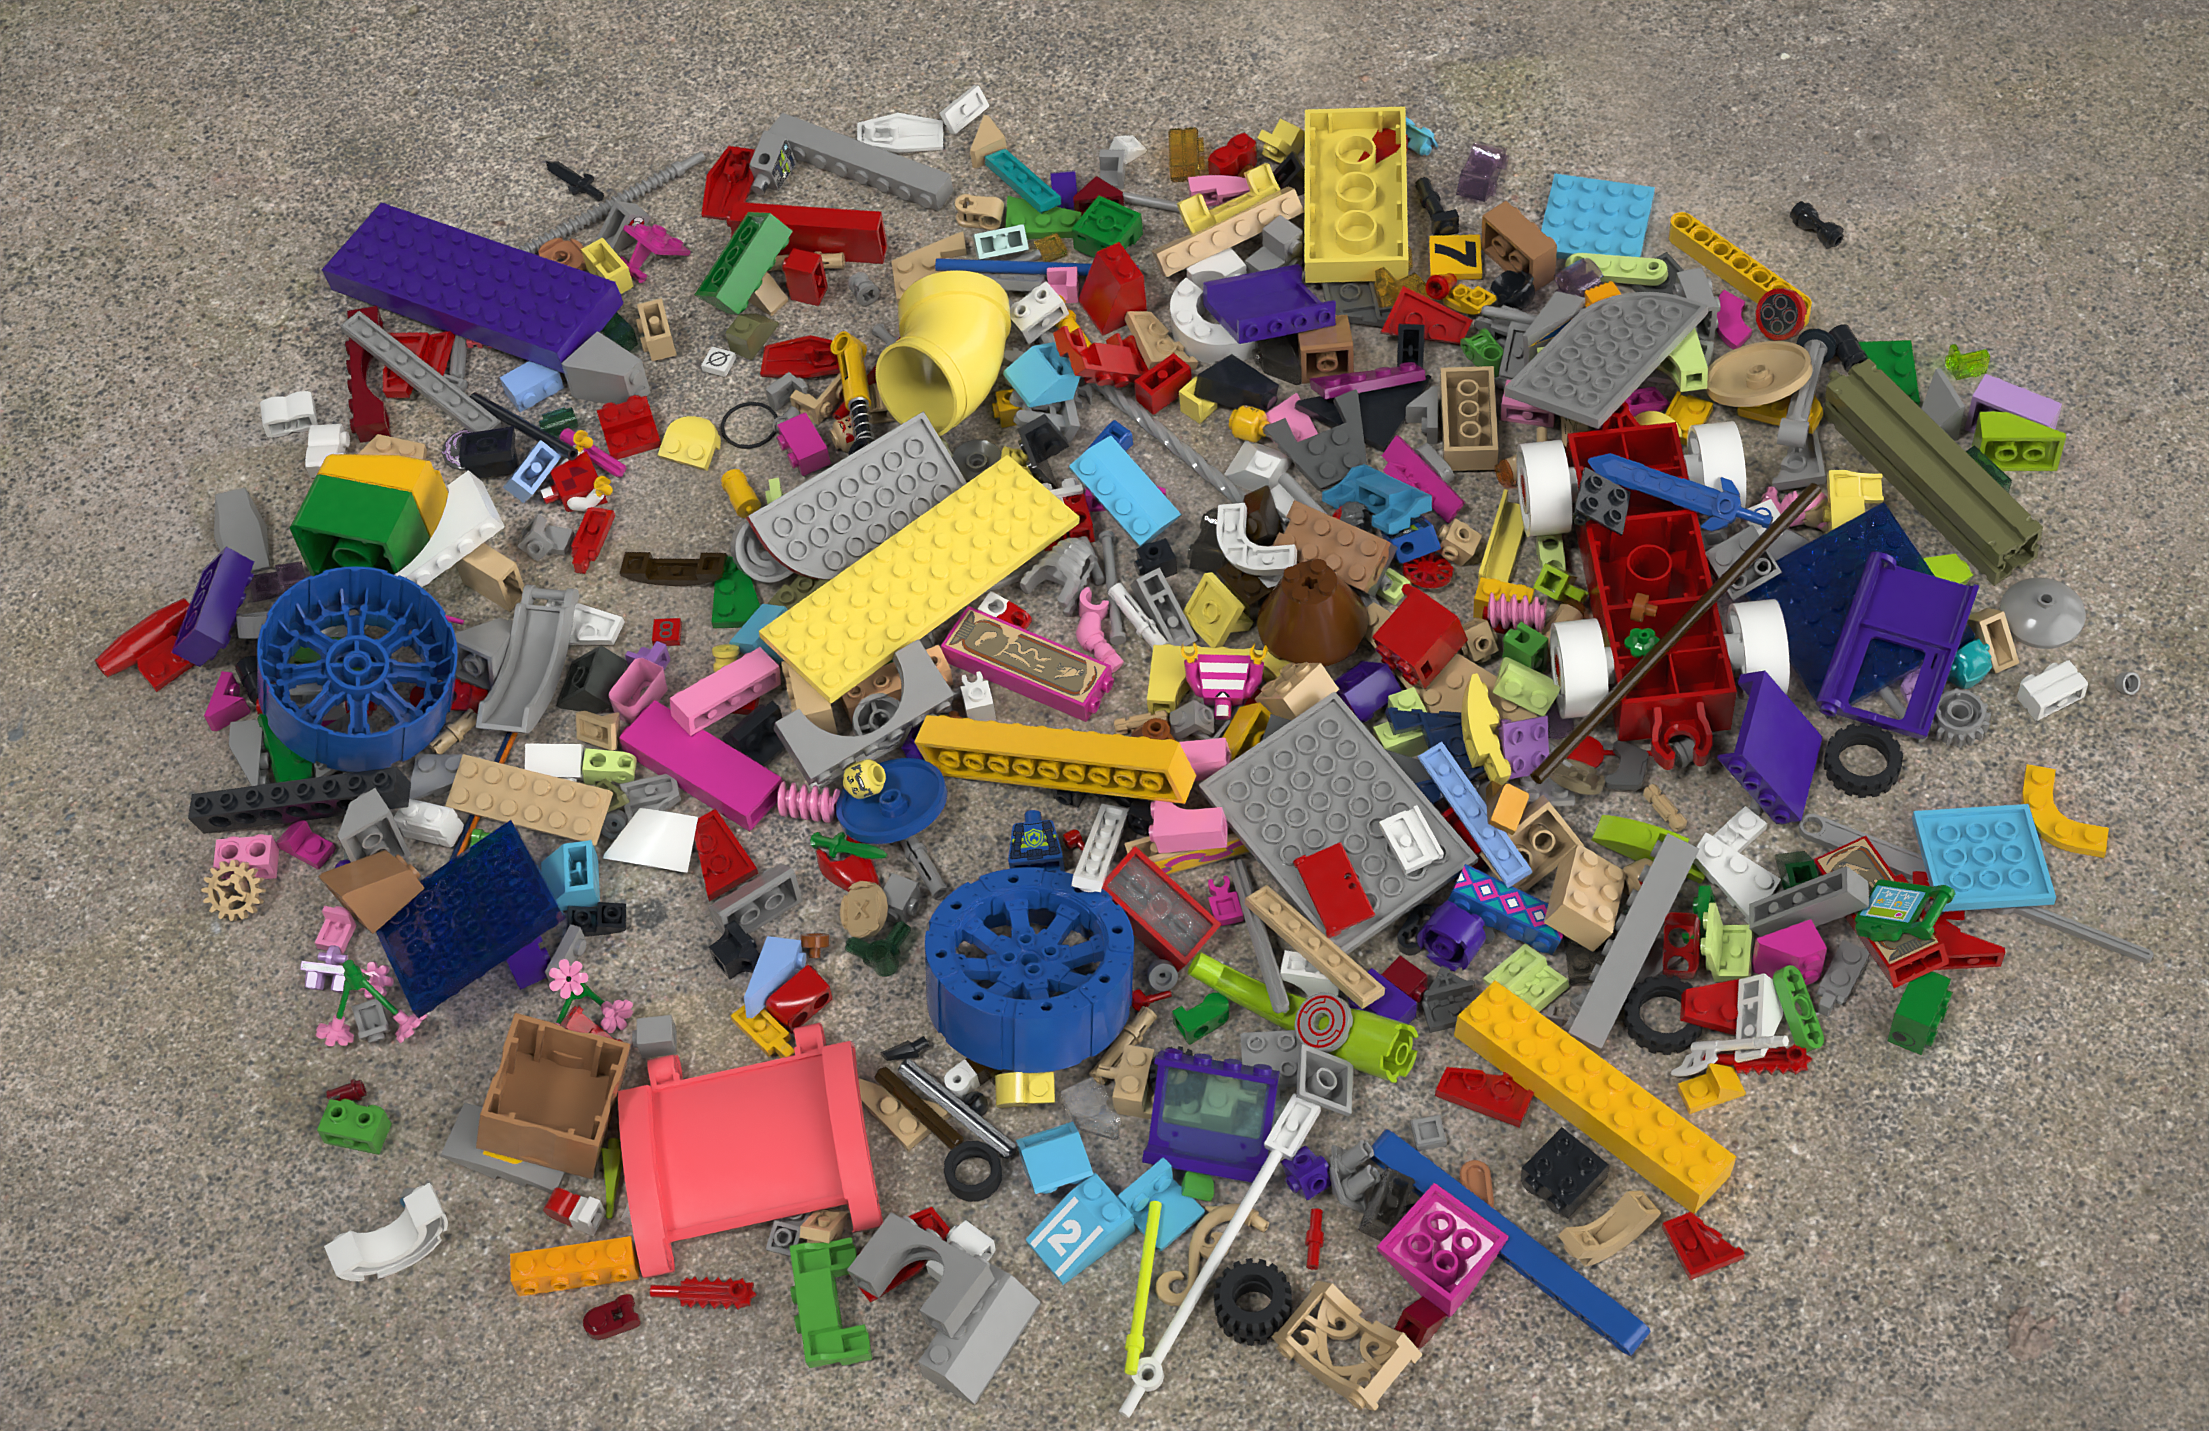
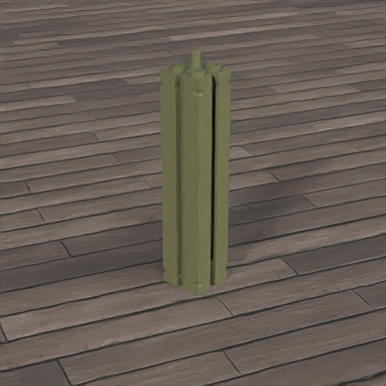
(1932, 471)

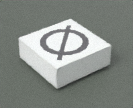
(718, 361)

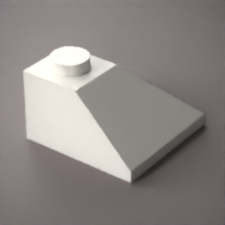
(1257, 466)

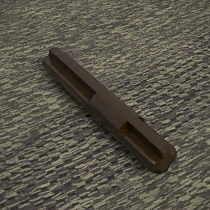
(918, 1108)

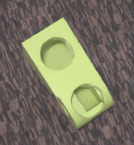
(1550, 552)
(608, 764)

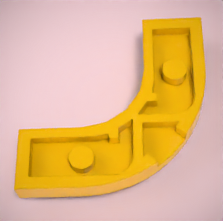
(2052, 824)

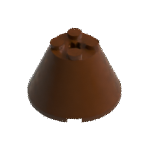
(1312, 616)

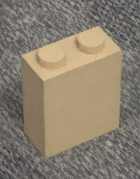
(492, 576)

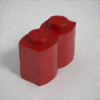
(1233, 157)

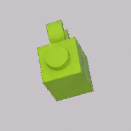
(1559, 584)

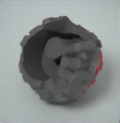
(1355, 514)

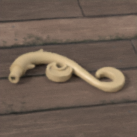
(1198, 1247)

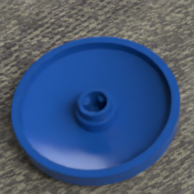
(905, 805)

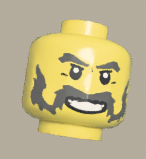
(864, 779)

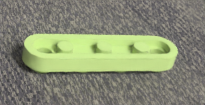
(1626, 269)

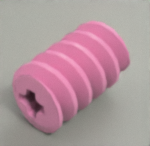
(1516, 612)
(807, 804)

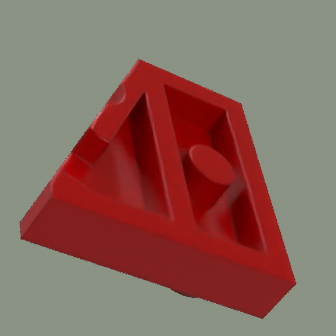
(1712, 1006)

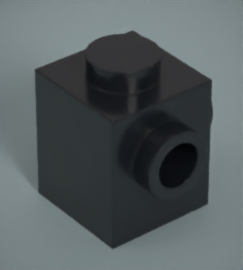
(1156, 555)

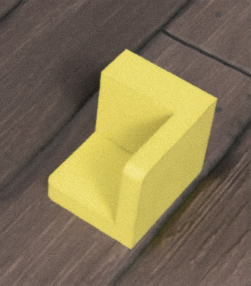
(1193, 406)

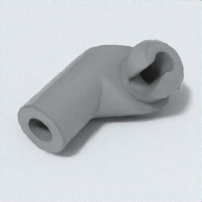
(790, 413)

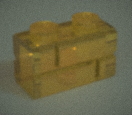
(1184, 154)

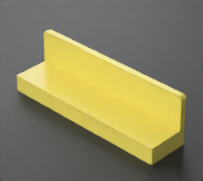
(1503, 542)

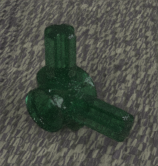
(874, 951)

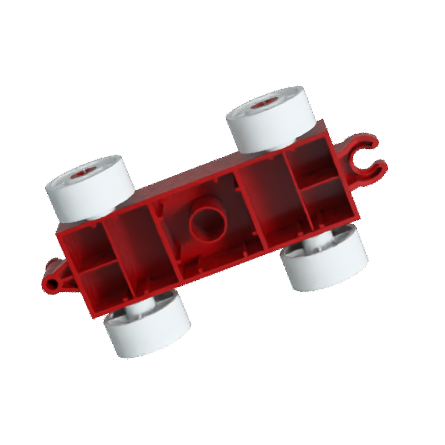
(1657, 556)

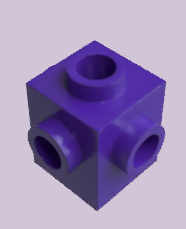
(1306, 1173)

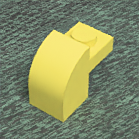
(1282, 141)
(1022, 1088)

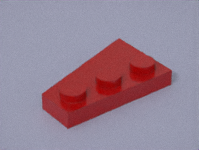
(721, 856)

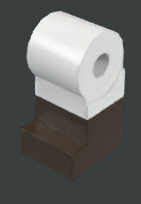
(968, 1076)

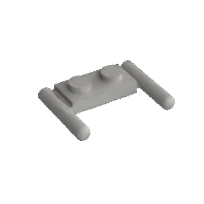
(1513, 353)

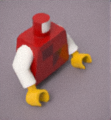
(577, 480)

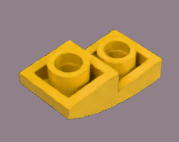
(1468, 300)

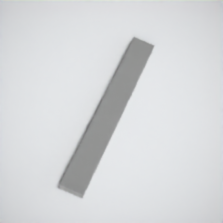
(419, 374)

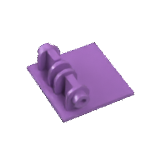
(1524, 744)

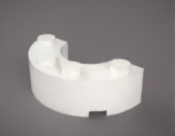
(1199, 337)
(392, 1246)

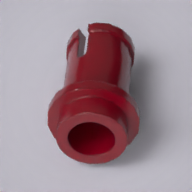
(350, 1091)

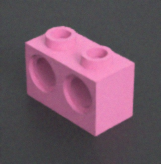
(249, 850)

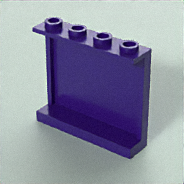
(1266, 304)
(1774, 750)

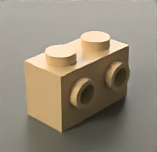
(657, 333)

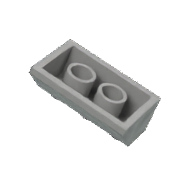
(370, 829)
(759, 900)

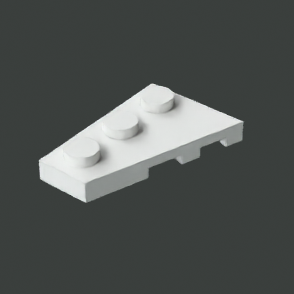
(592, 625)
(1734, 874)

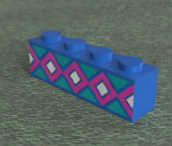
(1505, 909)

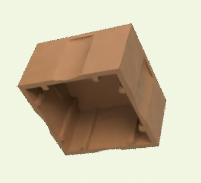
(552, 1096)

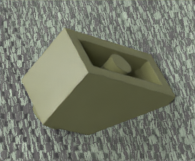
(749, 334)

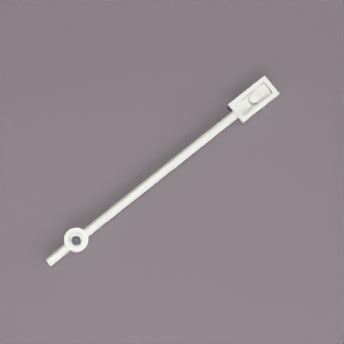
(1282, 1142)

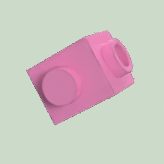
(336, 928)

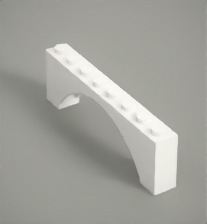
(465, 525)

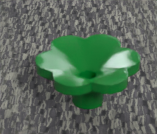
(1640, 641)

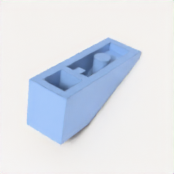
(776, 965)

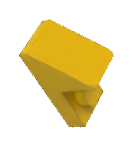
(1713, 1088)

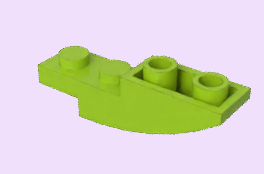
(1635, 839)

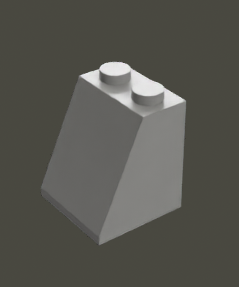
(604, 372)

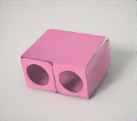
(636, 677)

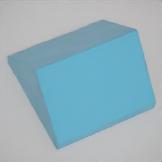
(748, 636)

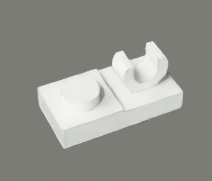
(964, 109)
(1741, 830)

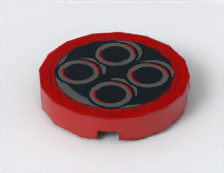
(1781, 314)

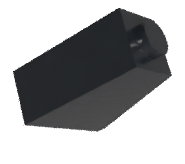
(1236, 384)

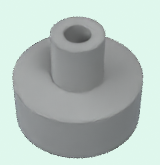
(1162, 975)

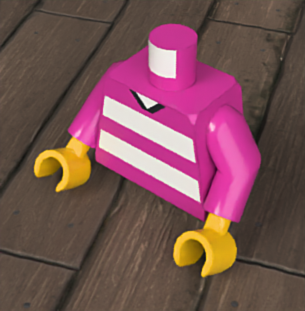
(1223, 678)

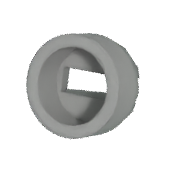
(2127, 680)

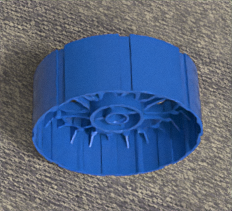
(382, 602)
(1009, 1020)

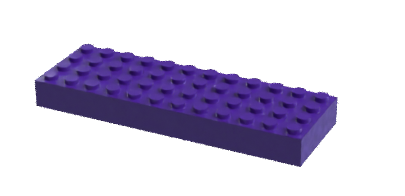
(472, 286)

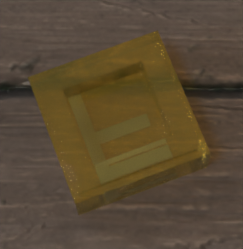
(1051, 248)

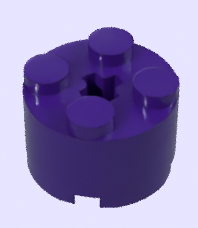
(1452, 936)

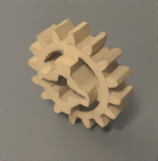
(227, 899)

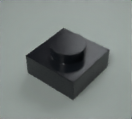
(1445, 223)

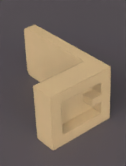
(823, 406)

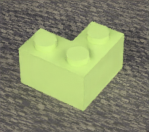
(1407, 743)

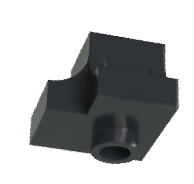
(734, 951)

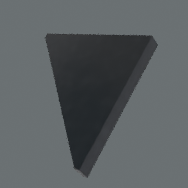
(1381, 411)

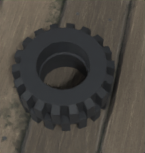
(1247, 1279)

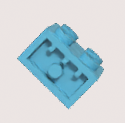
(1177, 1211)

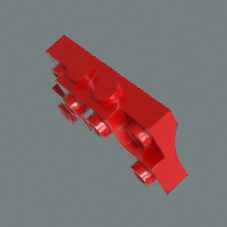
(1101, 363)

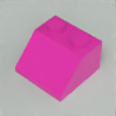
(1794, 946)

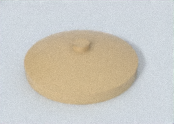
(1758, 373)

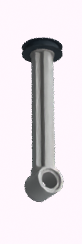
(1794, 427)

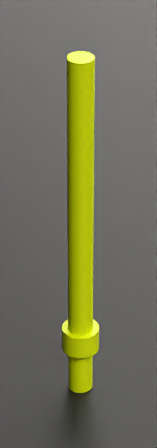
(1135, 1341)

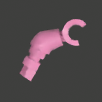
(1089, 630)

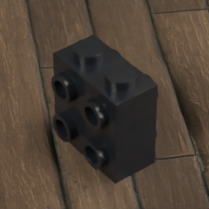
(1564, 1173)

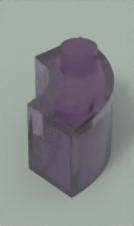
(1482, 171)

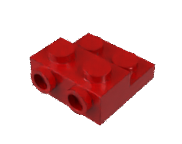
(629, 427)

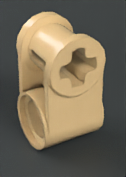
(980, 213)

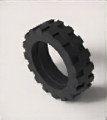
(1874, 738)
(1645, 1036)

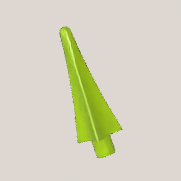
(612, 1169)

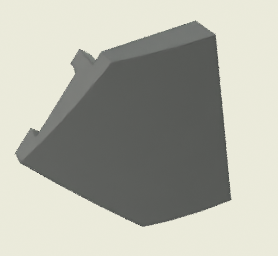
(1447, 999)

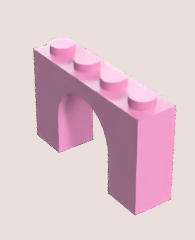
(1194, 829)

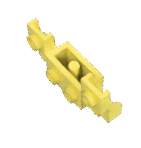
(1198, 217)
(1848, 494)

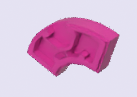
(1730, 323)

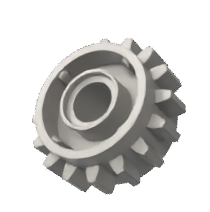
(1962, 731)

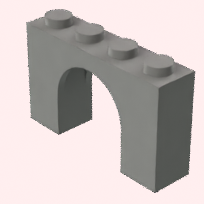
(903, 1242)

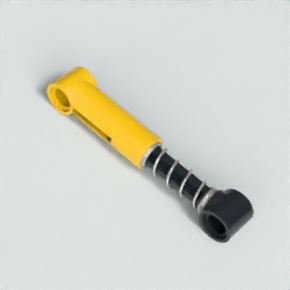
(855, 386)

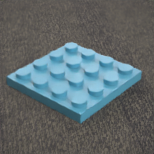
(1597, 216)
(1985, 856)

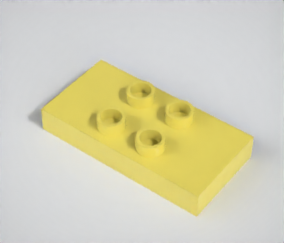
(1353, 207)

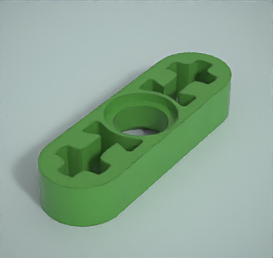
(1797, 986)

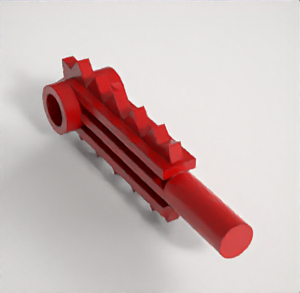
(1782, 1059)
(706, 1292)

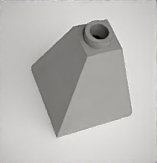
(482, 652)

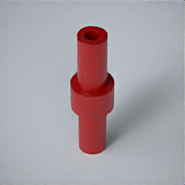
(1314, 1239)

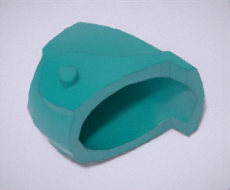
(1970, 664)

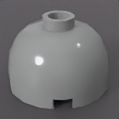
(874, 713)

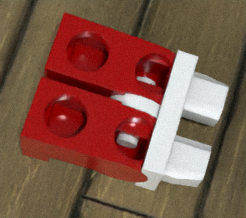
(1073, 497)

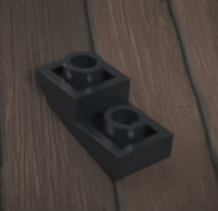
(603, 920)

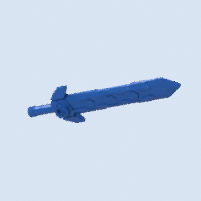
(1681, 492)

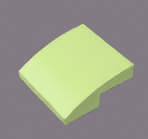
(1529, 978)

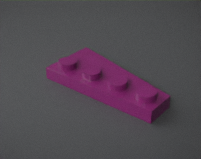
(1364, 381)

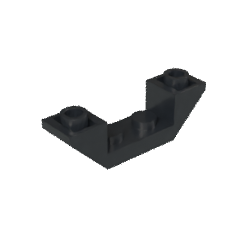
(1138, 814)

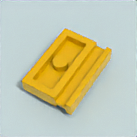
(1688, 412)

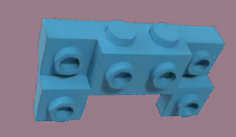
(1383, 495)

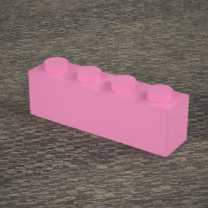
(725, 691)

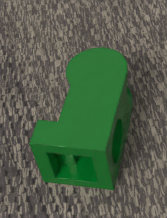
(1202, 1018)

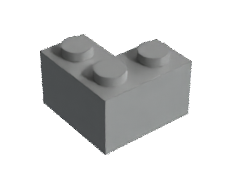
(1280, 247)

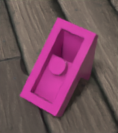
(225, 703)
(306, 845)

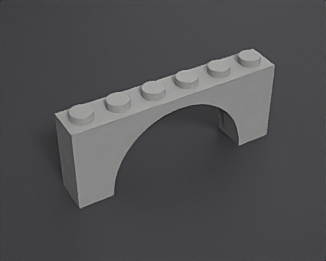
(821, 752)

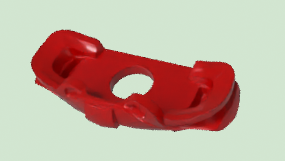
(467, 696)

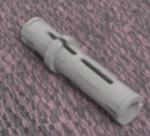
(917, 854)

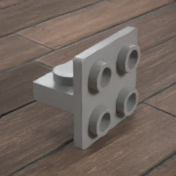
(1274, 1049)

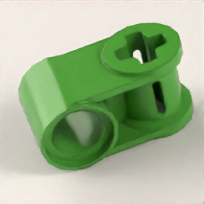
(1483, 350)

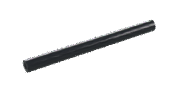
(525, 427)

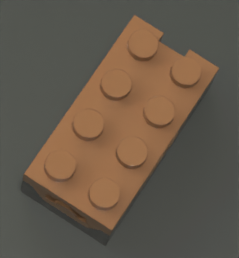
(1350, 551)

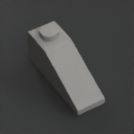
(1161, 606)

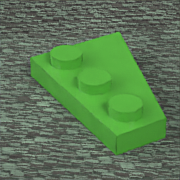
(1041, 224)

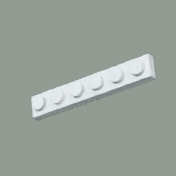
(1100, 848)

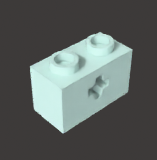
(1000, 242)

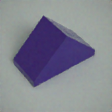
(1065, 185)

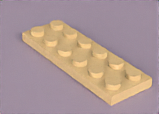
(529, 799)

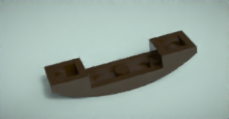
(673, 572)

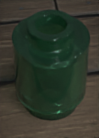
(558, 420)

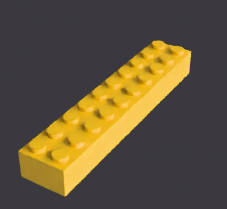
(1057, 758)
(1595, 1097)

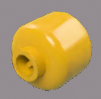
(1248, 423)

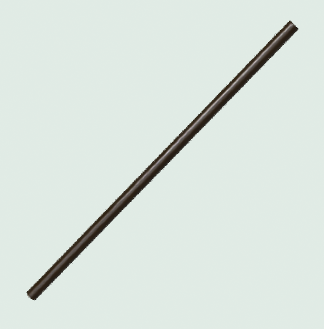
(1682, 626)

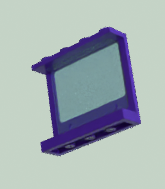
(1211, 1115)

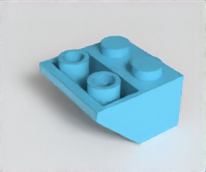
(1042, 376)
(573, 874)
(1054, 1158)

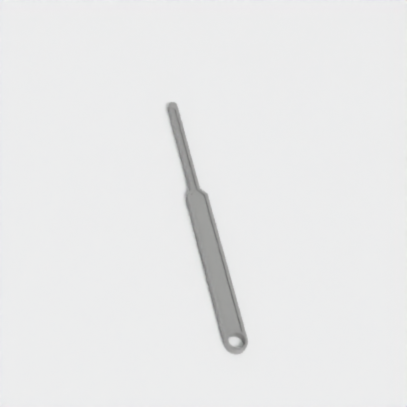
(1905, 862)

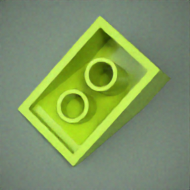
(2018, 442)

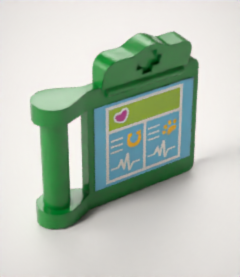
(1896, 908)

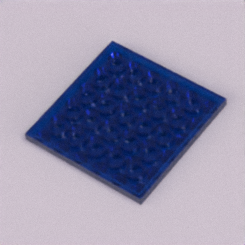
(1818, 592)
(469, 919)

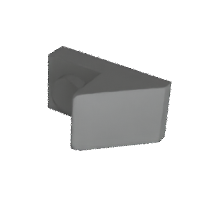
(1425, 411)

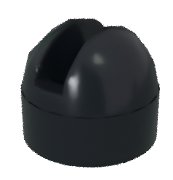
(980, 1104)

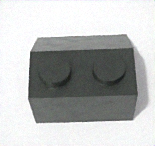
(591, 680)

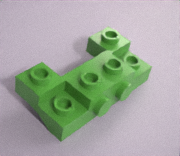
(817, 1298)

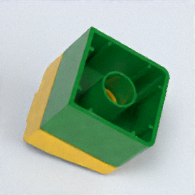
(369, 512)

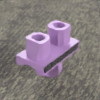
(317, 972)

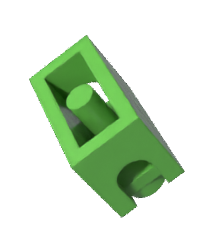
(1526, 647)

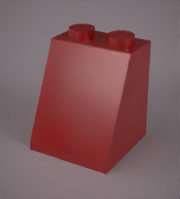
(1112, 289)

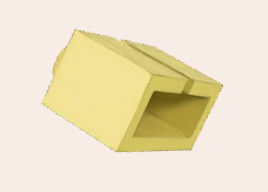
(604, 262)

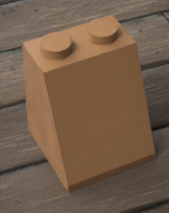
(1326, 350)
(374, 887)

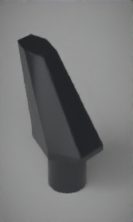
(905, 1050)

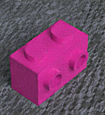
(803, 444)

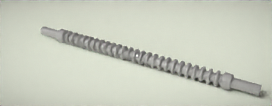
(676, 169)

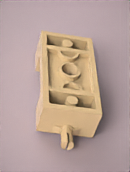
(1132, 1087)

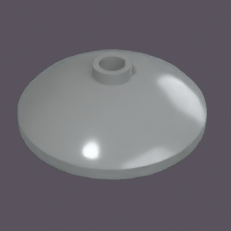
(2042, 623)

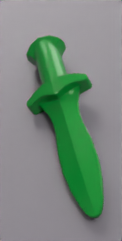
(839, 844)

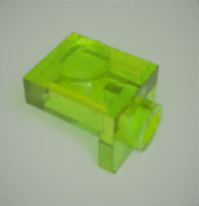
(1967, 364)

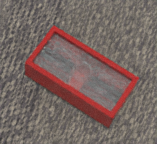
(1159, 909)

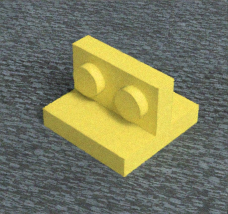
(1215, 611)

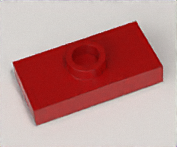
(439, 350)

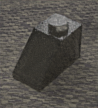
(1278, 359)

